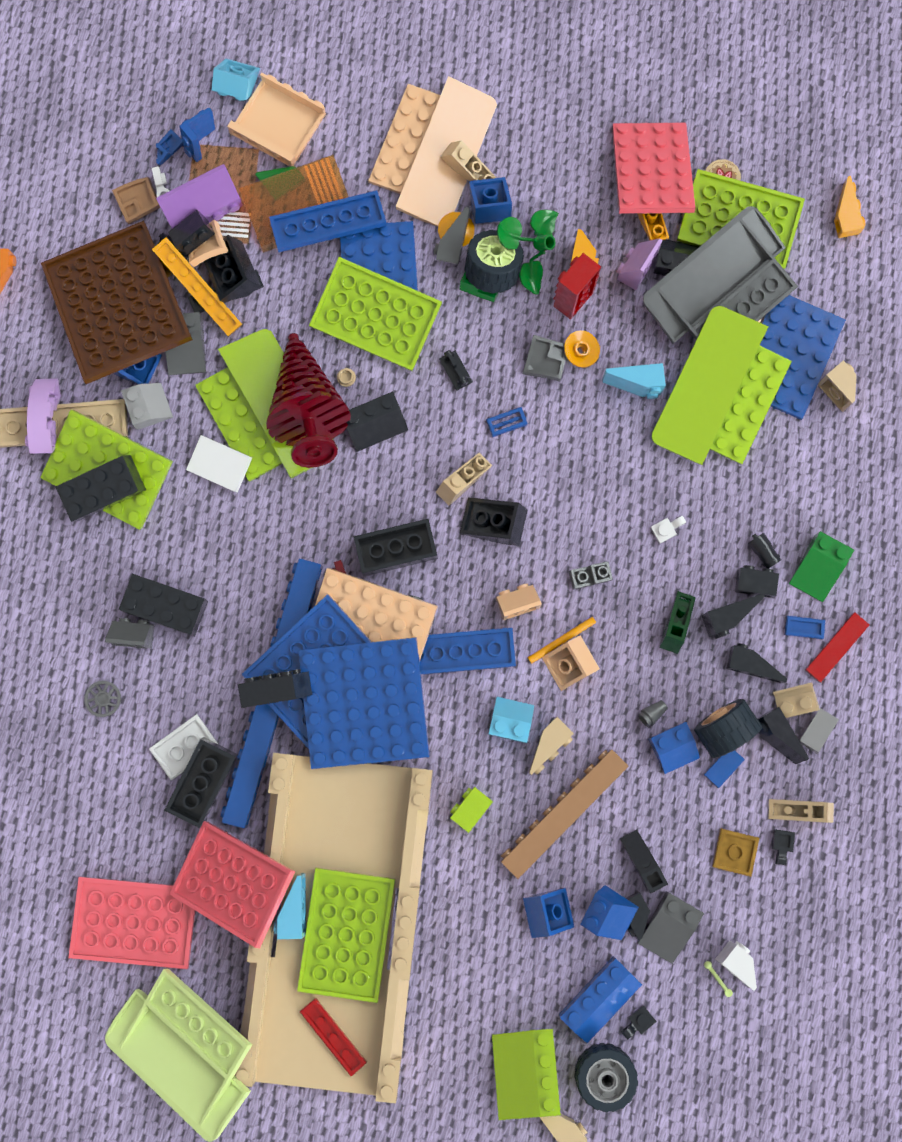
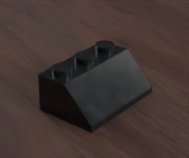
(671, 255)
(232, 272)
(375, 421)

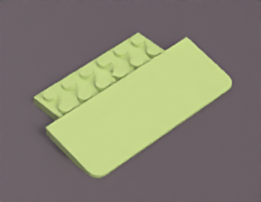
(182, 1053)

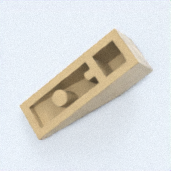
(801, 810)
(565, 1129)

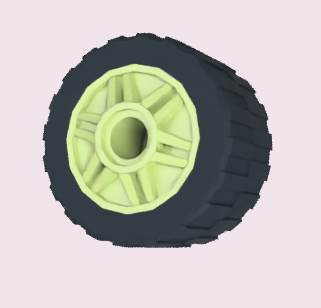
(490, 264)

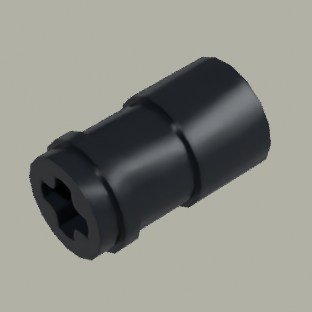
(764, 550)

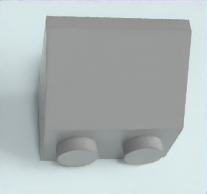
(146, 404)

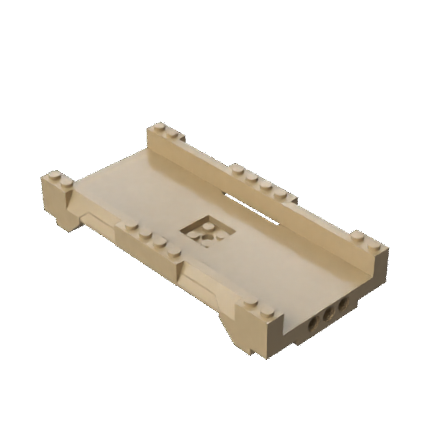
(353, 822)

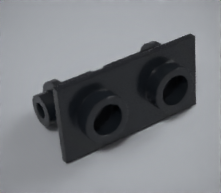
(455, 369)

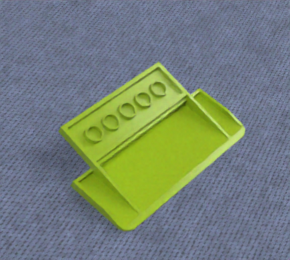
(721, 390)
(242, 400)

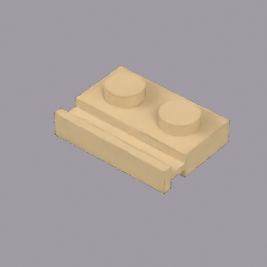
(797, 700)

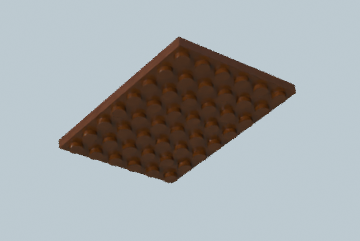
(115, 302)

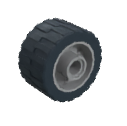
(610, 1093)

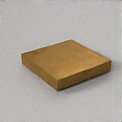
(735, 852)

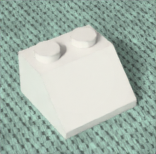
(737, 960)

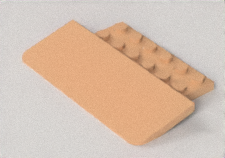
(417, 139)

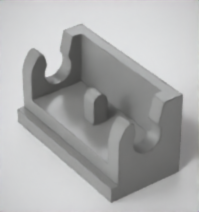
(818, 731)

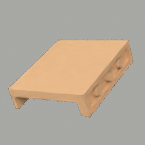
(278, 120)

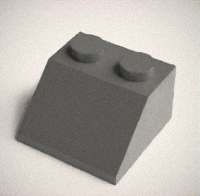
(130, 634)

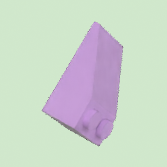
(638, 263)

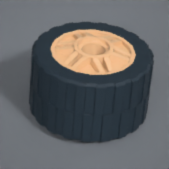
(728, 728)

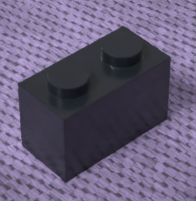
(191, 232)
(756, 581)

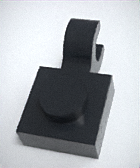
(782, 842)
(640, 1020)

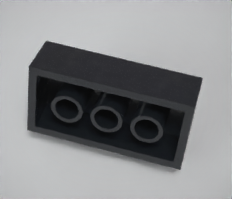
(100, 488)
(395, 547)
(163, 605)
(201, 782)

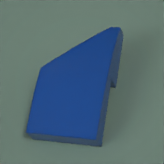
(168, 146)

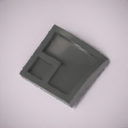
(545, 359)

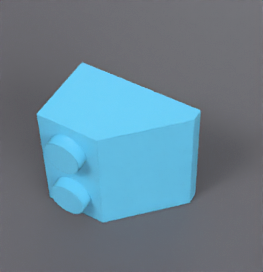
(234, 79)
(511, 720)

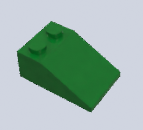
(821, 566)

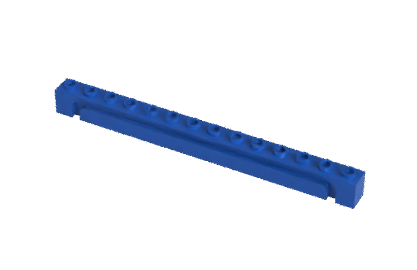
(264, 719)

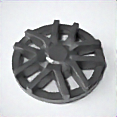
(102, 698)

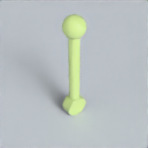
(728, 992)

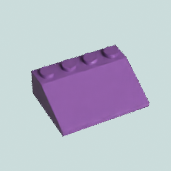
(209, 193)

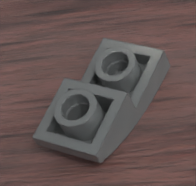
(590, 575)

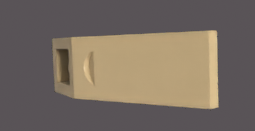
(465, 162)
(463, 478)
(551, 740)

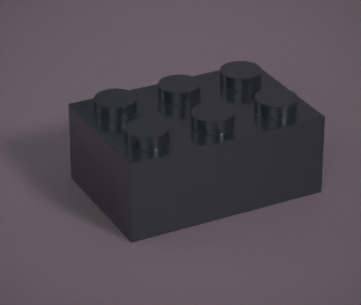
(274, 688)

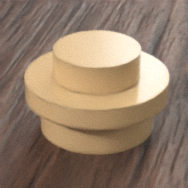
(346, 377)

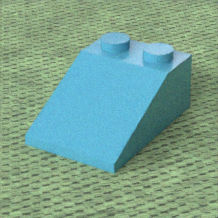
(639, 380)
(292, 917)

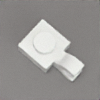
(160, 180)
(665, 530)

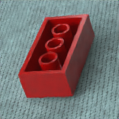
(576, 285)

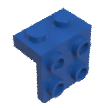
(194, 130)

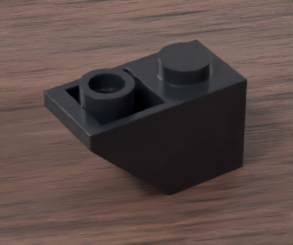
(640, 919)

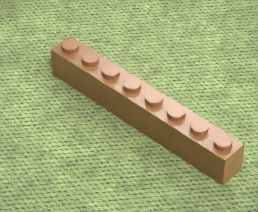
(564, 813)

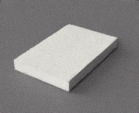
(219, 463)
(177, 748)

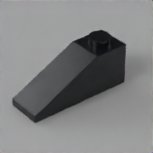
(751, 663)
(781, 736)

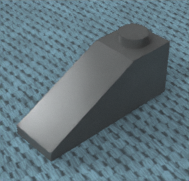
(452, 242)

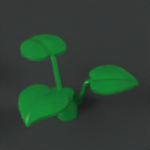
(509, 234)

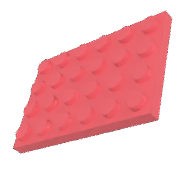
(653, 168)
(232, 884)
(131, 924)

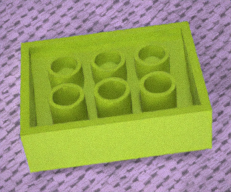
(526, 1074)

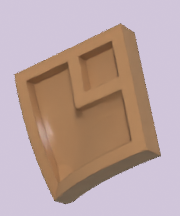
(136, 199)

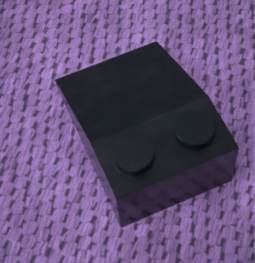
(494, 520)
(725, 618)

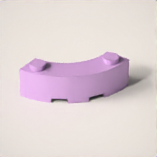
(41, 428)

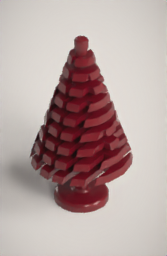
(306, 408)

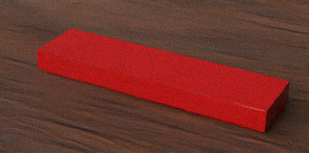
(837, 647)
(333, 1037)

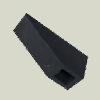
(643, 861)

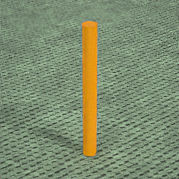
(561, 640)

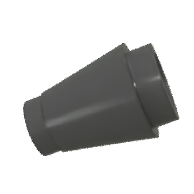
(652, 713)

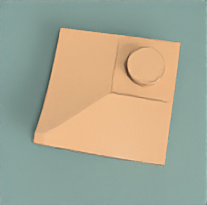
(213, 246)

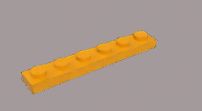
(197, 286)

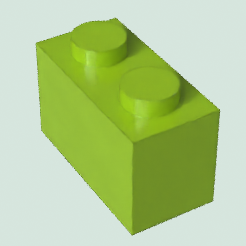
(471, 809)

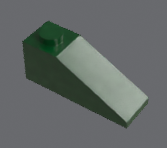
(678, 623)

